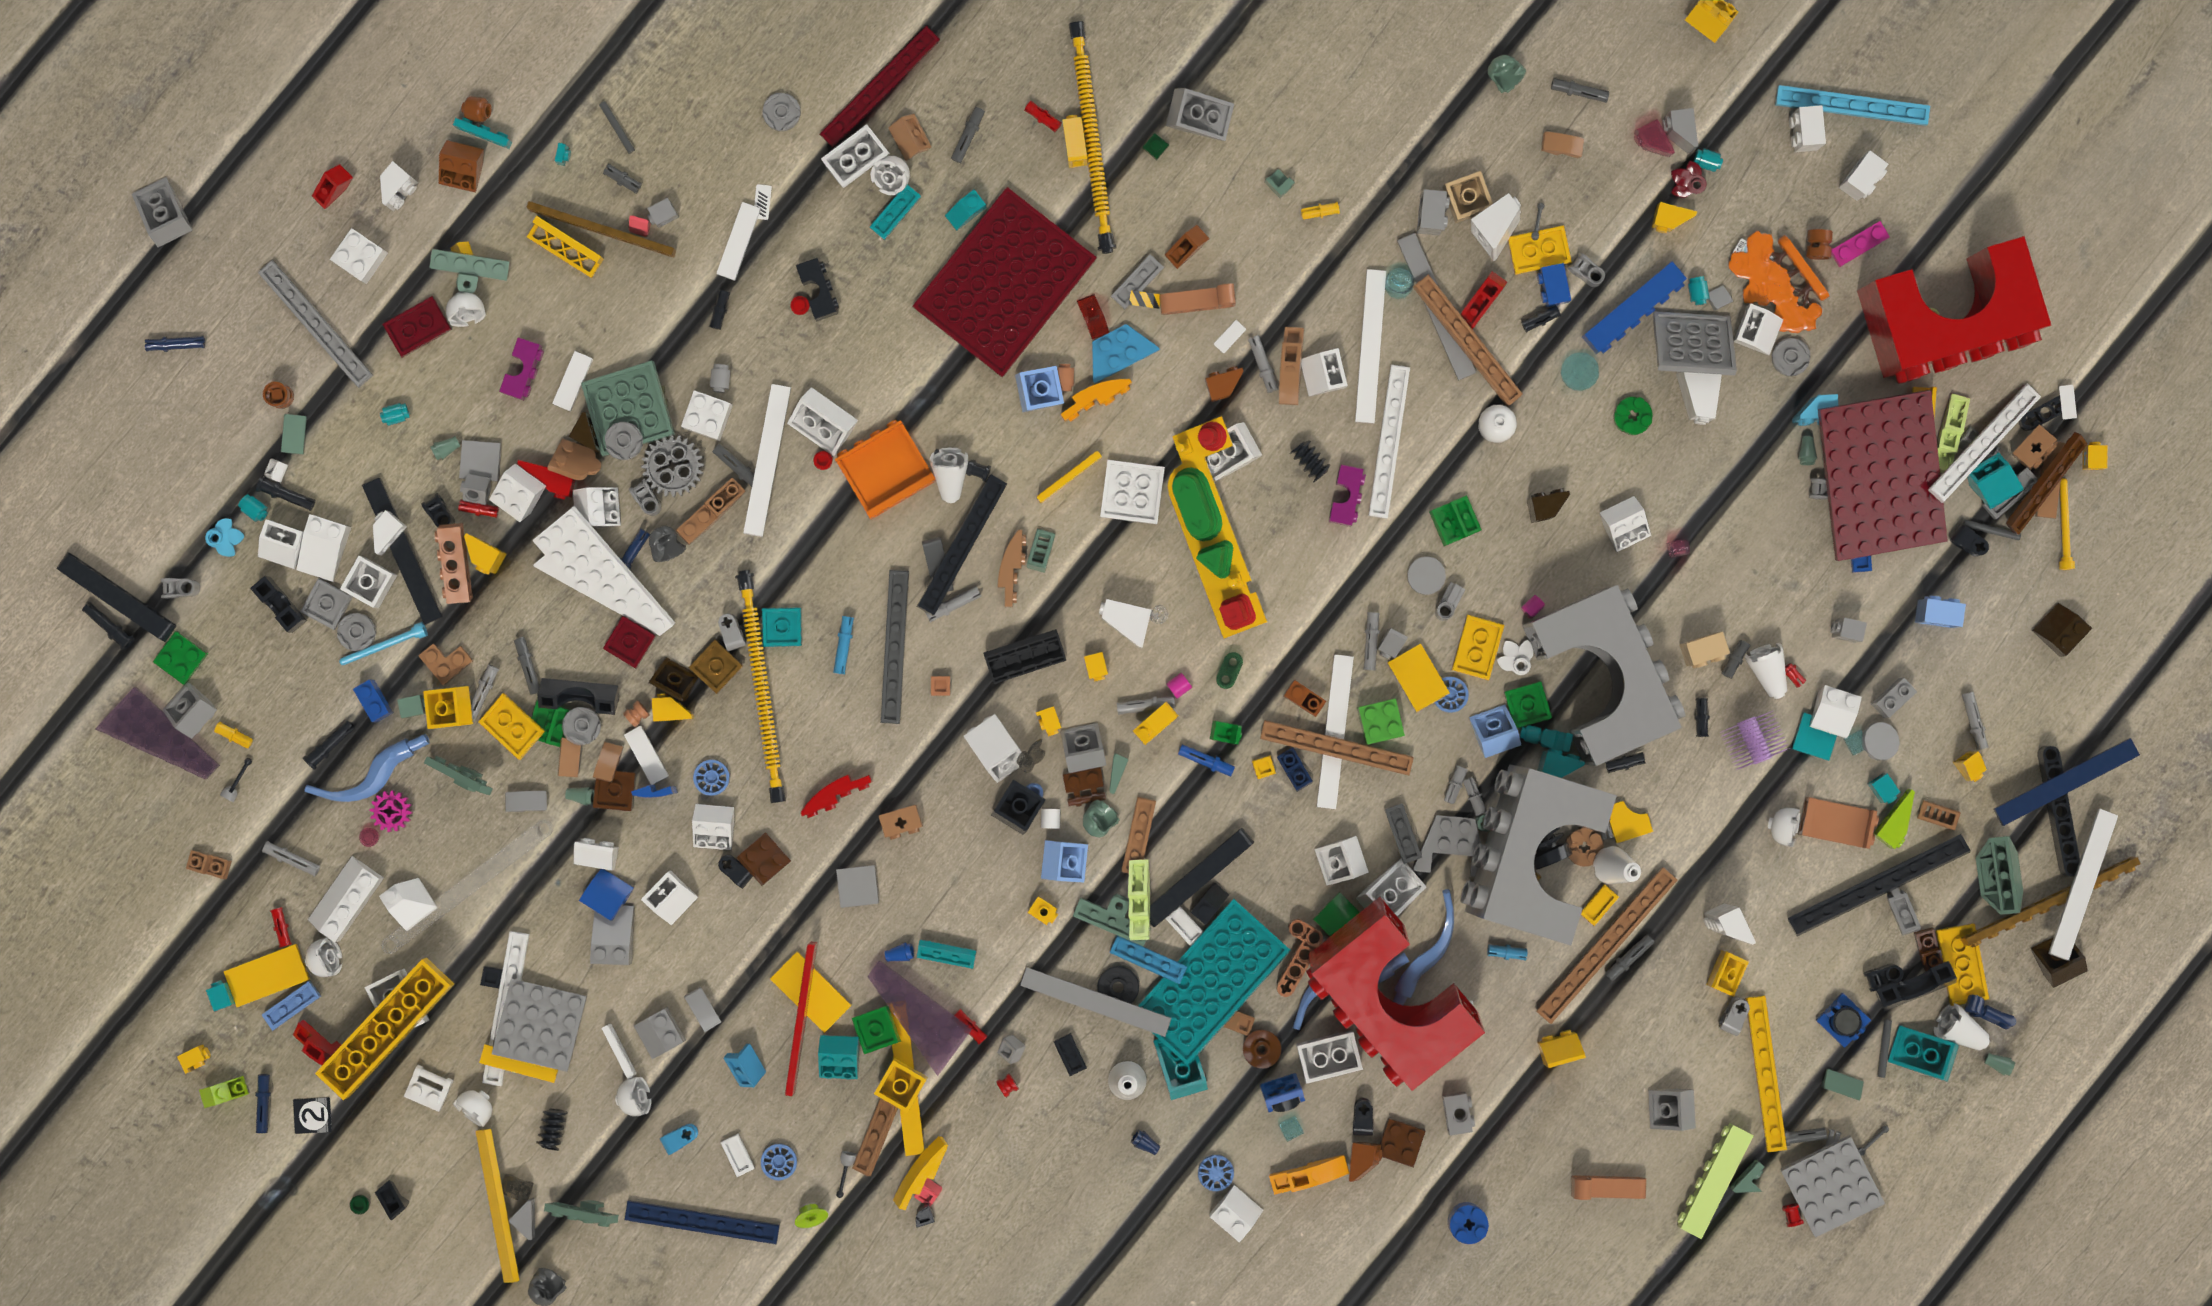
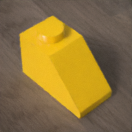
(1669, 217)
(668, 709)
(1155, 723)
(1971, 766)

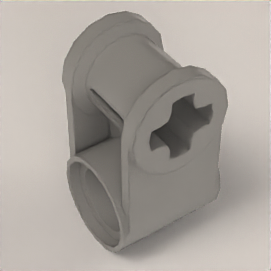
(1586, 269)
(1819, 489)
(643, 496)
(177, 588)
(732, 635)
(1734, 1018)

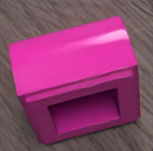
(1533, 606)
(1179, 685)

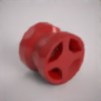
(1007, 1085)

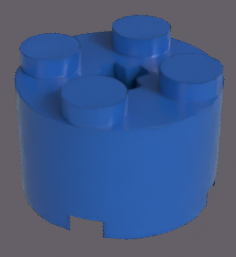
(1459, 1216)

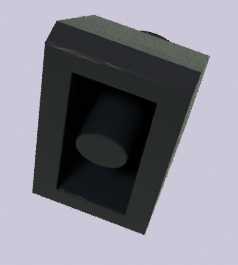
(1209, 903)

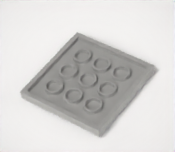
(1694, 343)
(539, 1025)
(1832, 1186)

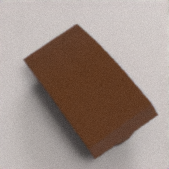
(1928, 948)

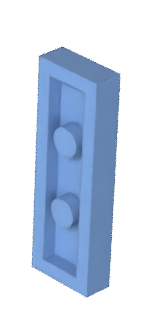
(291, 1005)

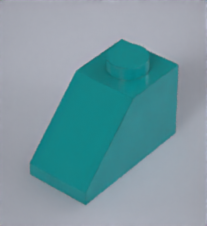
(965, 210)

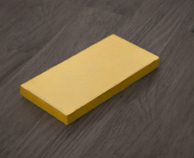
(1965, 963)
(266, 975)
(825, 1002)

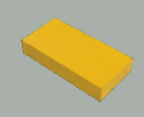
(1599, 905)

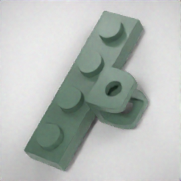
(468, 267)
(463, 775)
(1109, 919)
(586, 1213)

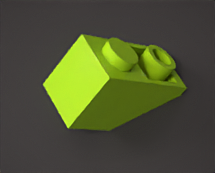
(223, 1092)

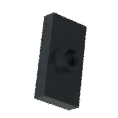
(1070, 1054)

